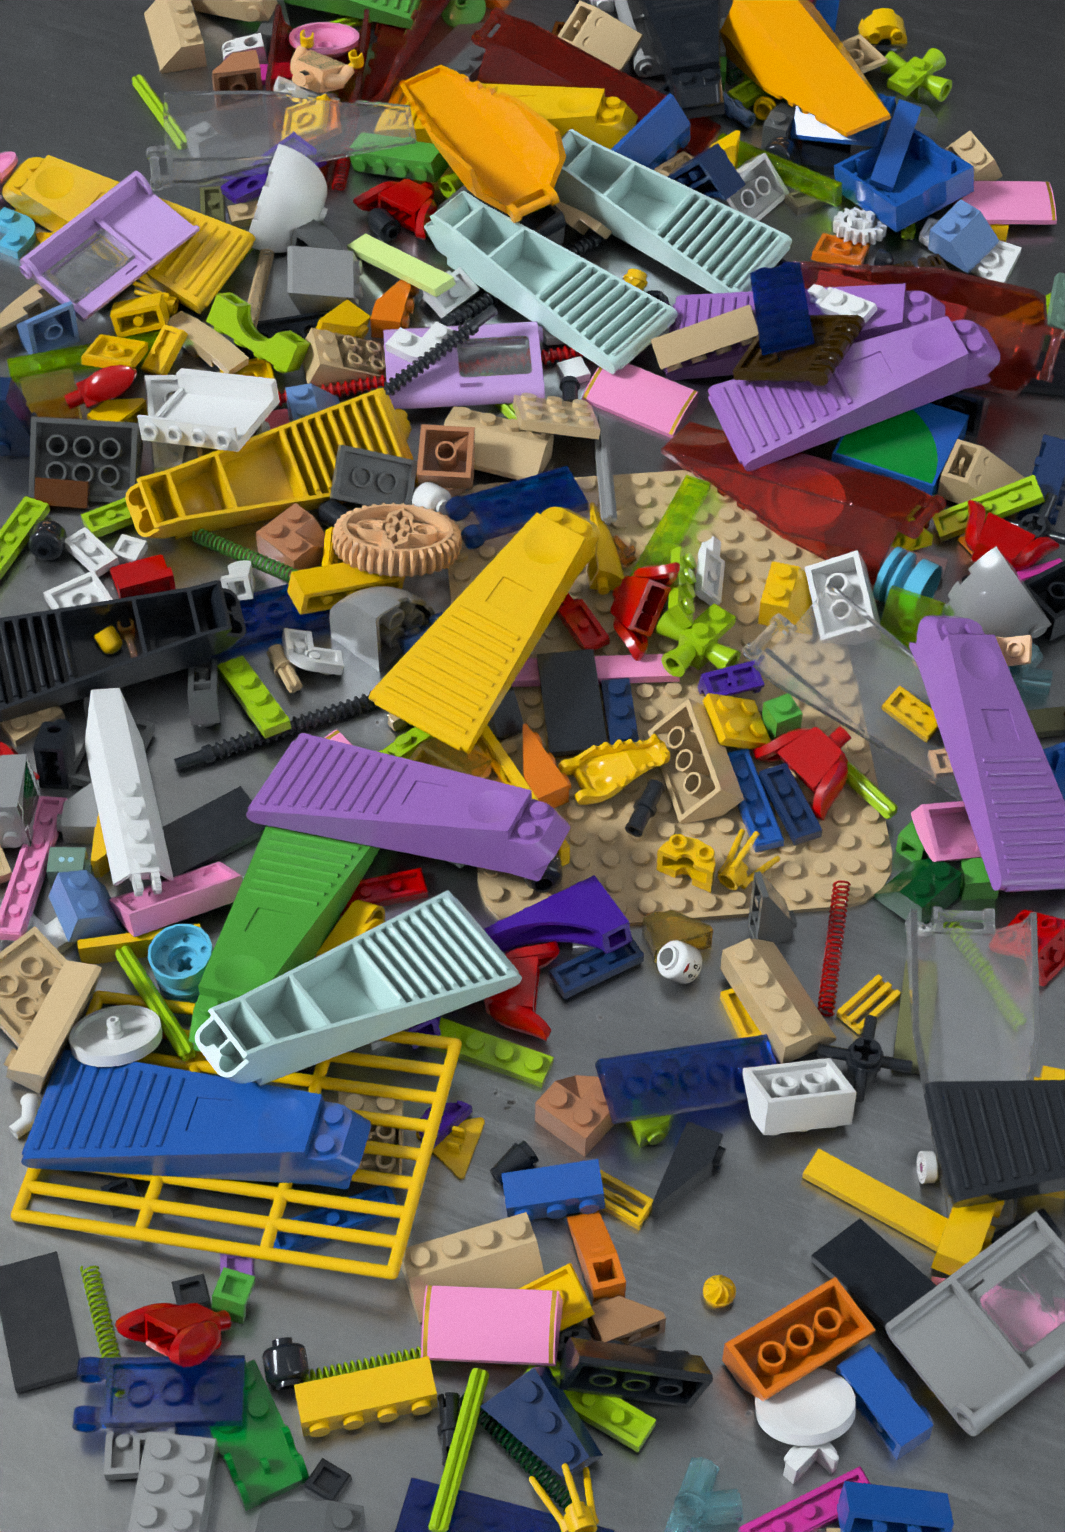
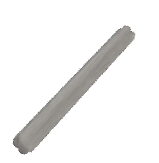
(605, 473)

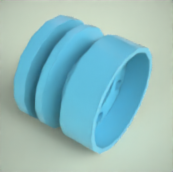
(902, 572)
(179, 960)

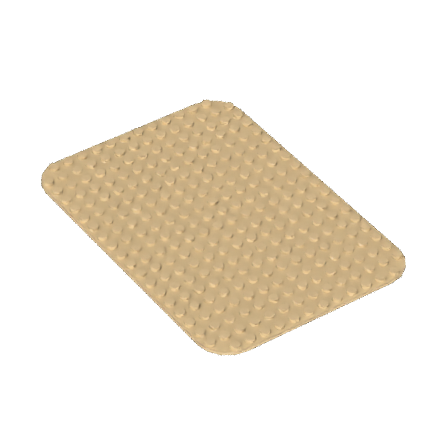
(854, 834)

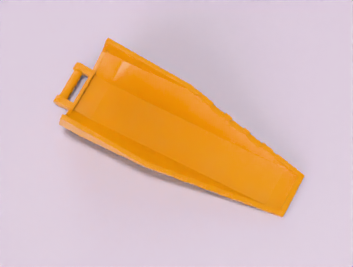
(801, 59)
(489, 140)

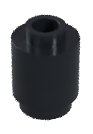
(383, 224)
(331, 511)

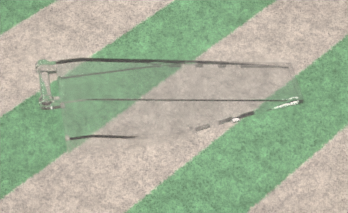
(237, 133)
(847, 670)
(974, 1004)

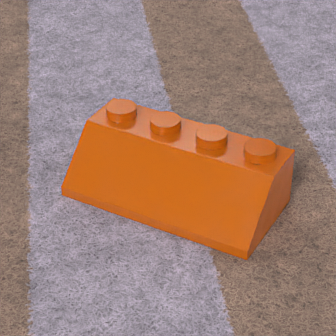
(796, 1340)

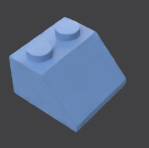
(962, 236)
(49, 330)
(307, 399)
(83, 906)

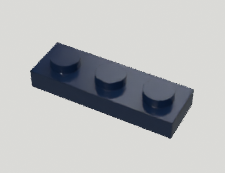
(619, 710)
(790, 804)
(594, 968)

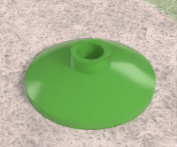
(470, 12)

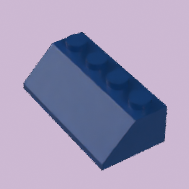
(808, 128)
(657, 135)

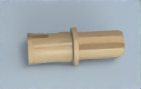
(284, 668)

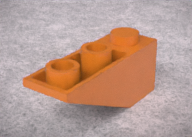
(393, 309)
(542, 772)
(597, 1256)

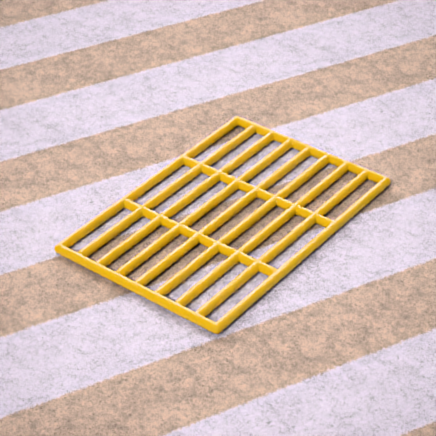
(282, 1193)

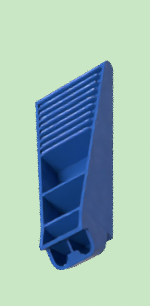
(191, 1126)

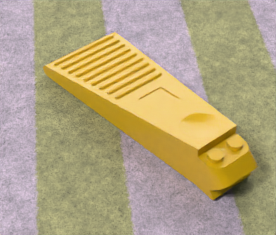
(566, 108)
(195, 272)
(267, 473)
(480, 643)

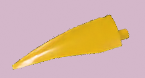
(605, 567)

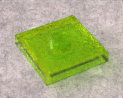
(905, 611)

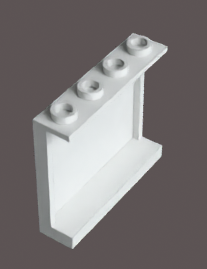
(212, 410)

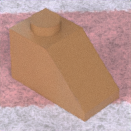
(625, 1321)

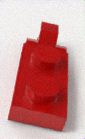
(582, 624)

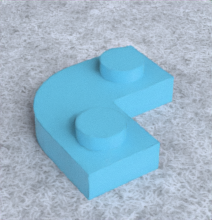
(19, 233)

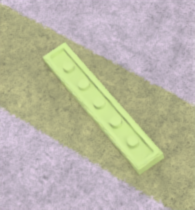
(402, 265)

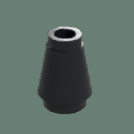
(517, 1158)

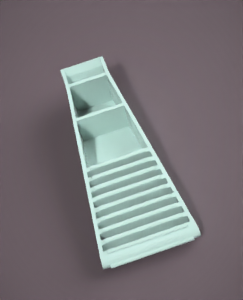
(667, 219)
(549, 283)
(357, 993)

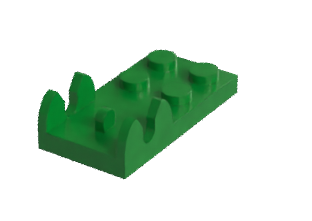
(262, 1451)

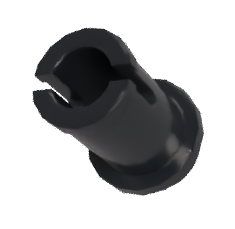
(569, 388)

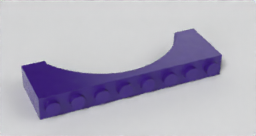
(575, 915)

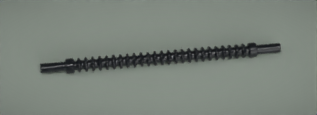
(581, 246)
(469, 327)
(209, 752)

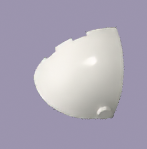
(290, 198)

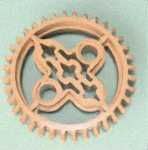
(397, 540)

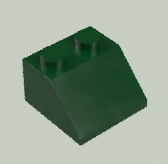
(920, 888)

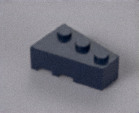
(710, 174)
(14, 420)
(1050, 475)
(544, 1421)

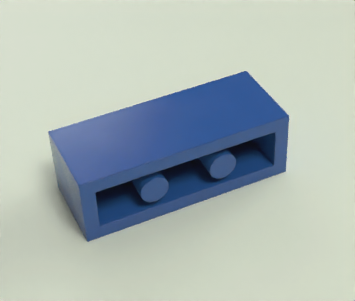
(554, 1190)
(886, 1402)
(892, 1509)

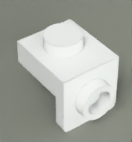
(801, 1458)

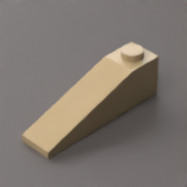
(237, 9)

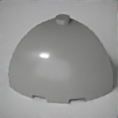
(997, 599)
(374, 619)

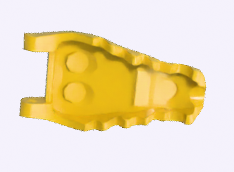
(609, 768)

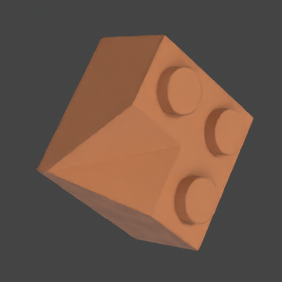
(238, 73)
(446, 456)
(292, 539)
(575, 1112)

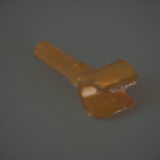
(627, 552)
(128, 634)

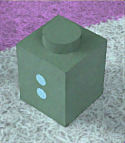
(65, 860)

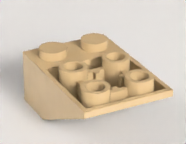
(600, 35)
(974, 153)
(341, 358)
(974, 472)
(378, 1133)

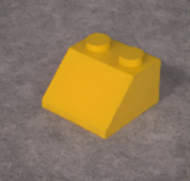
(785, 594)

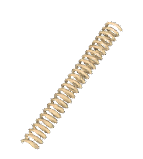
(260, 284)

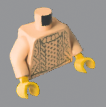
(319, 71)

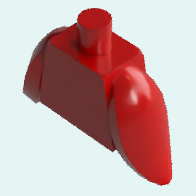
(404, 200)
(101, 386)
(1013, 542)
(640, 603)
(814, 760)
(517, 1006)
(180, 1332)

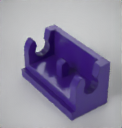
(731, 680)

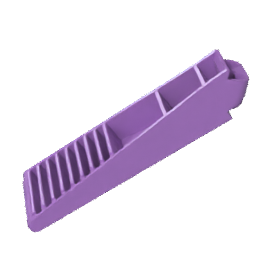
(895, 311)
(870, 385)
(993, 754)
(408, 808)

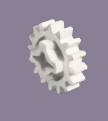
(858, 226)

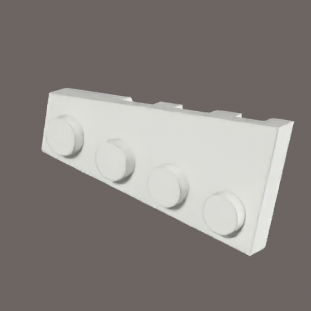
(995, 265)
(158, 391)

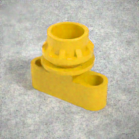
(357, 920)

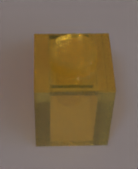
(671, 925)

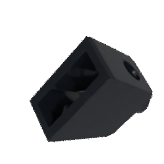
(53, 741)

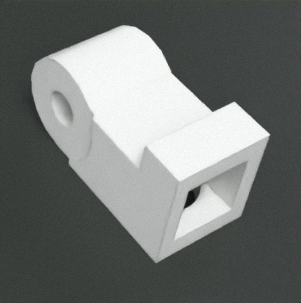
(246, 43)
(240, 579)

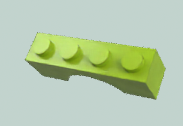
(233, 318)

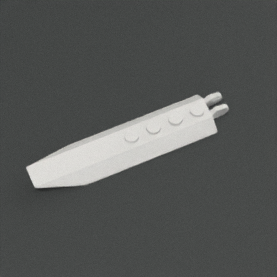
(124, 794)

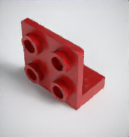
(142, 577)
(1050, 944)

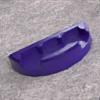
(452, 1116)

